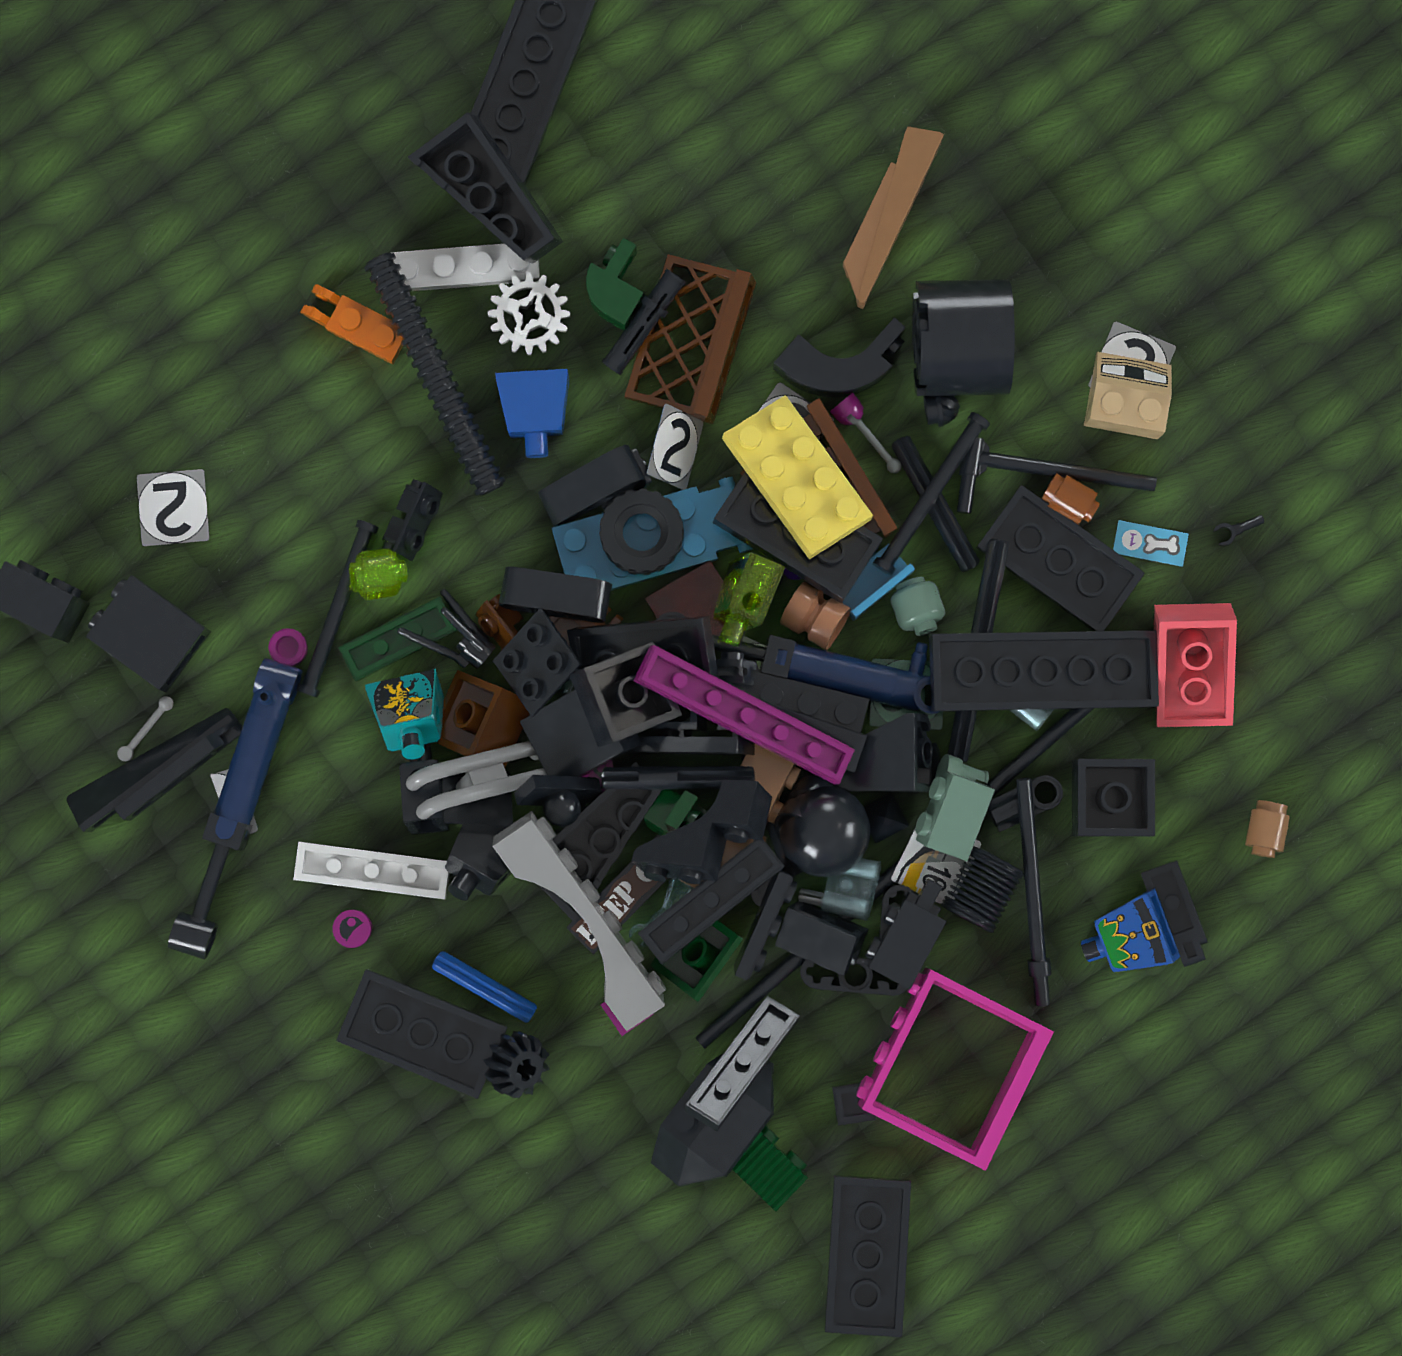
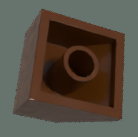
(479, 716)

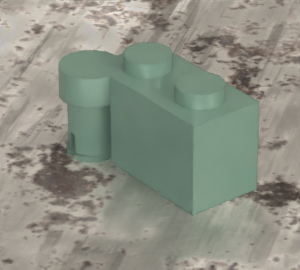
(954, 808)

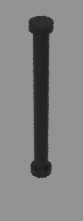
(933, 490)
(335, 612)

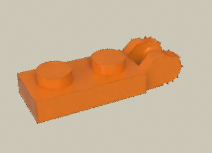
(357, 325)

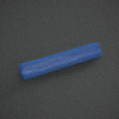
(484, 986)

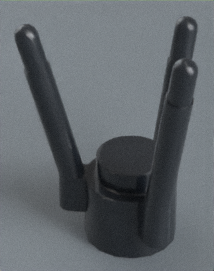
(473, 645)

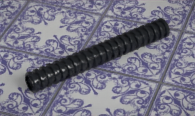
(434, 373)

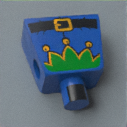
(1133, 936)

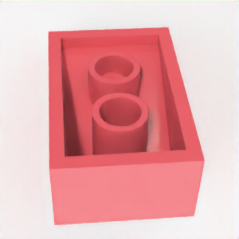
(1195, 664)

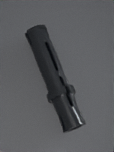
(643, 322)

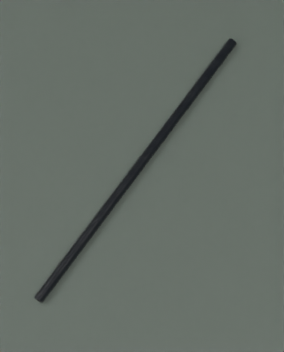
(793, 961)

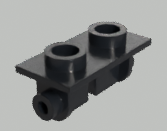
(420, 504)

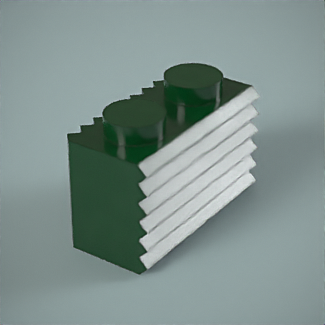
(770, 1170)

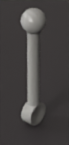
(126, 752)

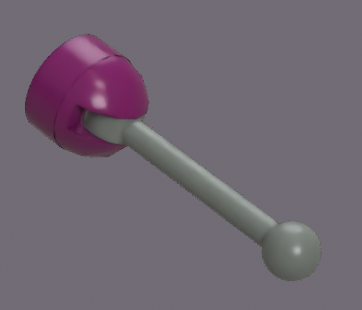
(850, 413)

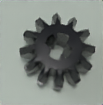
(516, 1064)

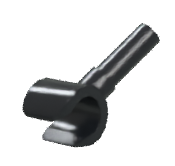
(1239, 528)

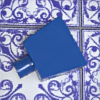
(534, 406)

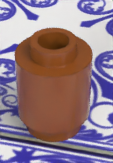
(1071, 498)

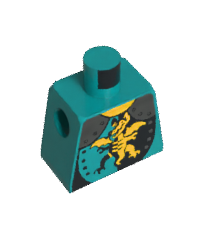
(408, 711)

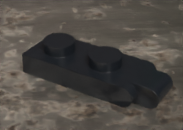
(1178, 910)

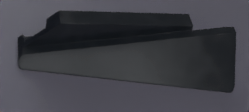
(152, 774)

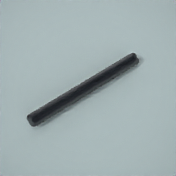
(982, 623)

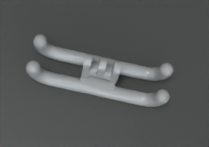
(483, 777)

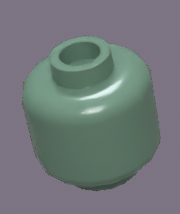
(917, 606)

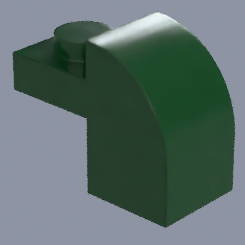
(608, 293)
(673, 811)

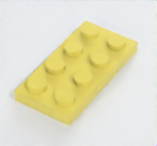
(797, 477)

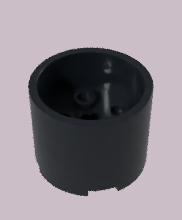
(963, 337)

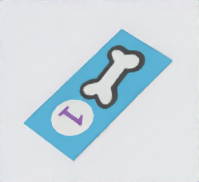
(1150, 543)

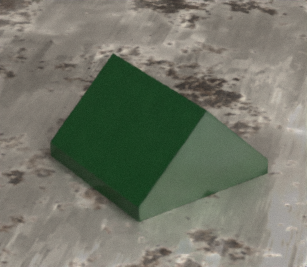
(700, 960)

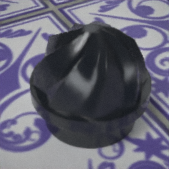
(940, 409)

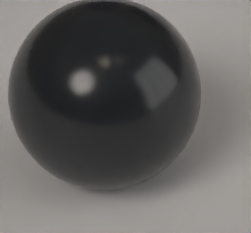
(828, 835)

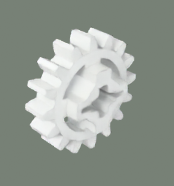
(512, 307)

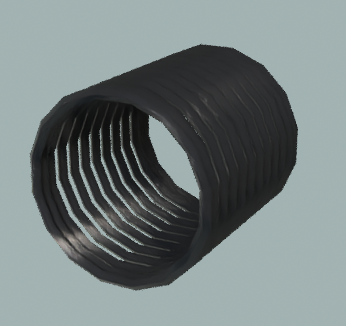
(986, 917)

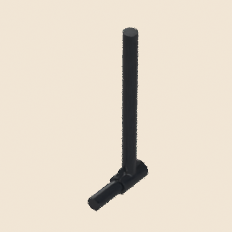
(980, 458)

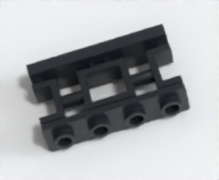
(678, 737)

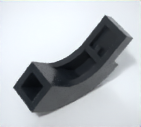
(839, 377)

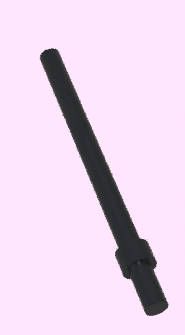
(1039, 965)

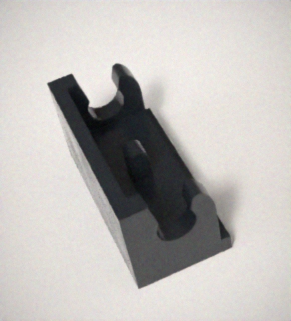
(821, 937)

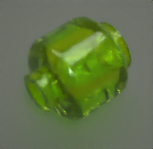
(377, 574)

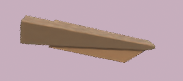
(889, 210)

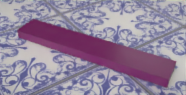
(744, 714)

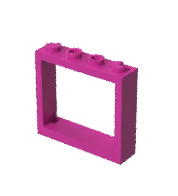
(1007, 1097)

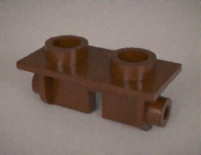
(498, 621)

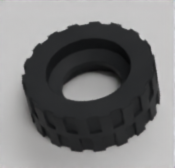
(641, 503)

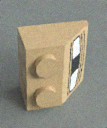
(1129, 396)

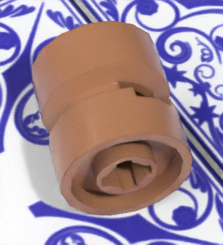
(815, 615)

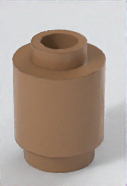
(1267, 828)

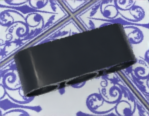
(591, 485)
(556, 594)

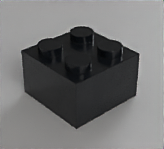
(46, 606)
(617, 703)
(1113, 797)

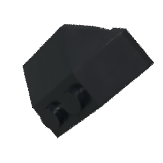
(695, 1152)

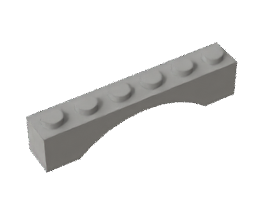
(535, 857)

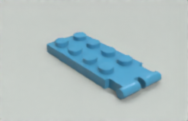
(584, 556)

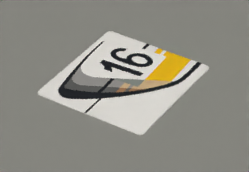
(931, 865)

